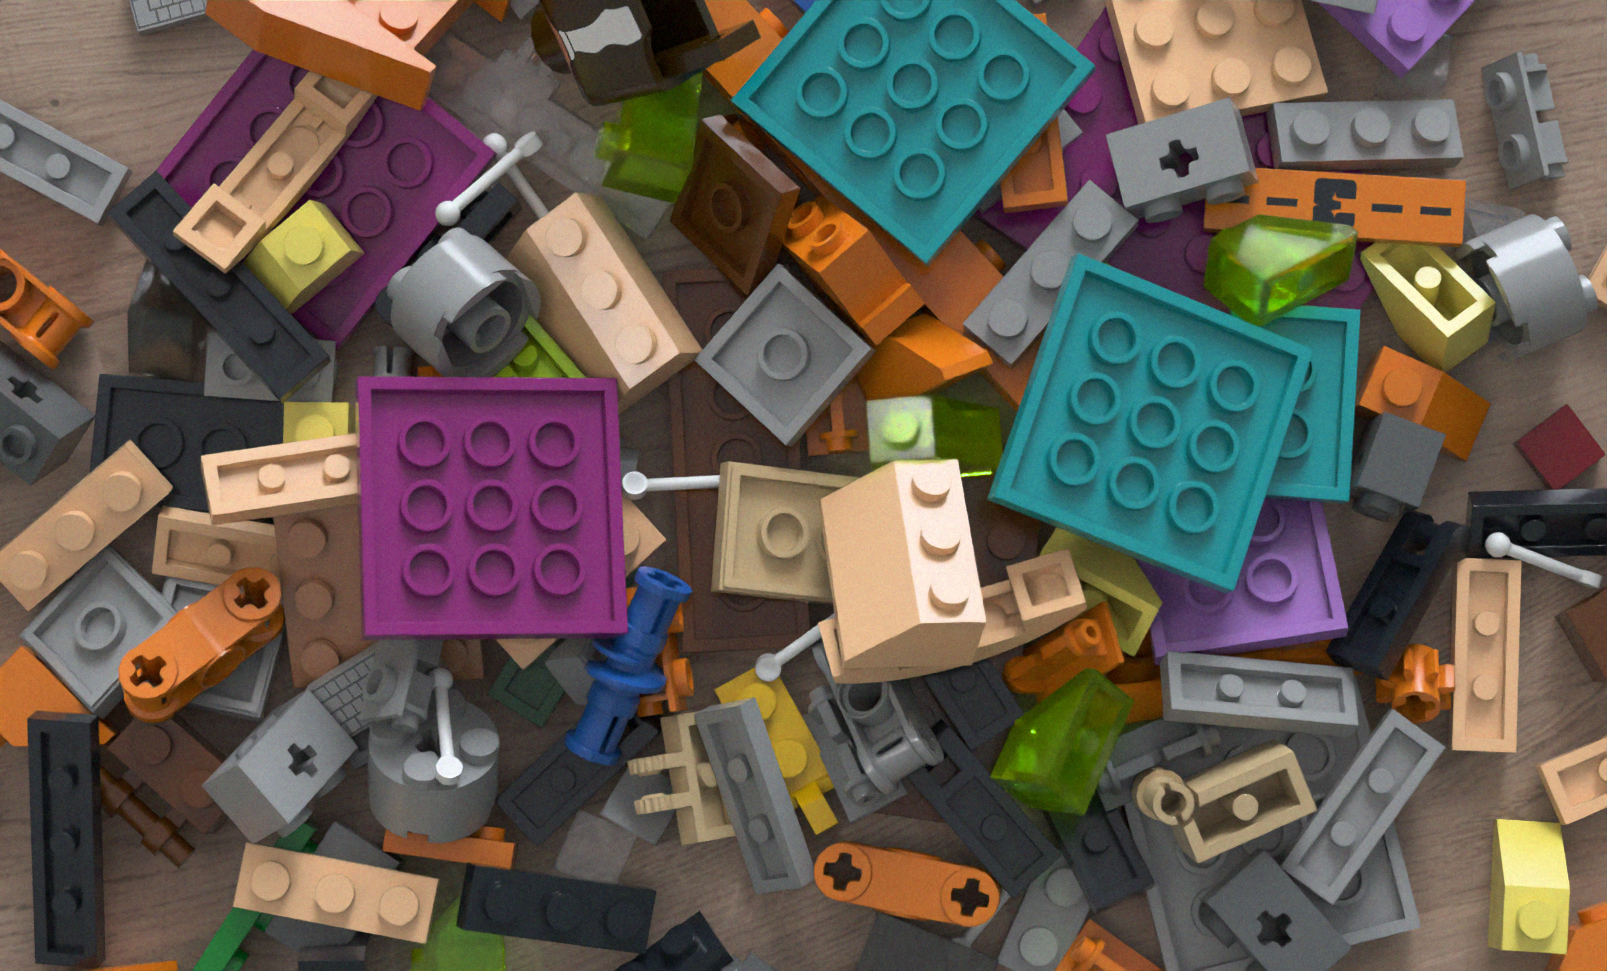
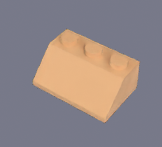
(603, 299)
(903, 567)

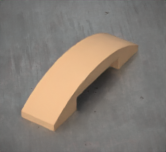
(275, 171)
(1031, 603)

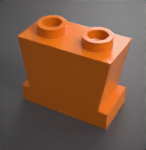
(849, 269)

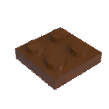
(734, 204)

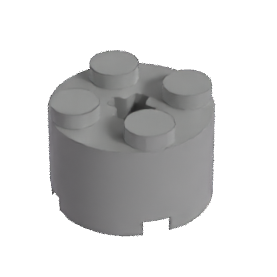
(1532, 282)
(463, 306)
(404, 782)

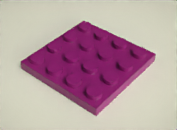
(376, 185)
(489, 508)

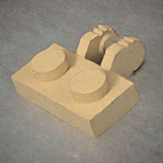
(694, 787)

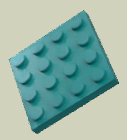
(914, 104)
(1151, 424)

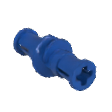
(628, 667)

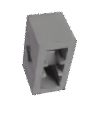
(1150, 152)
(281, 768)

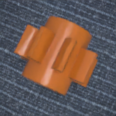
(1418, 685)

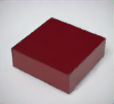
(1559, 448)

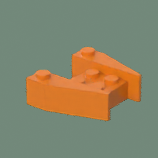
(356, 42)

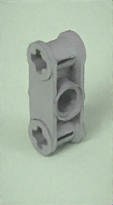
(892, 734)

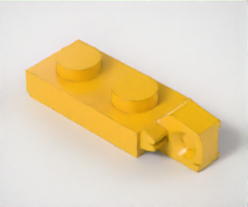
(792, 744)

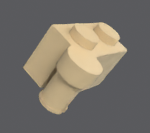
(1227, 800)

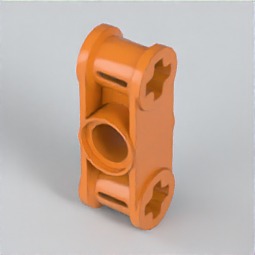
(39, 314)
(202, 644)
(907, 883)

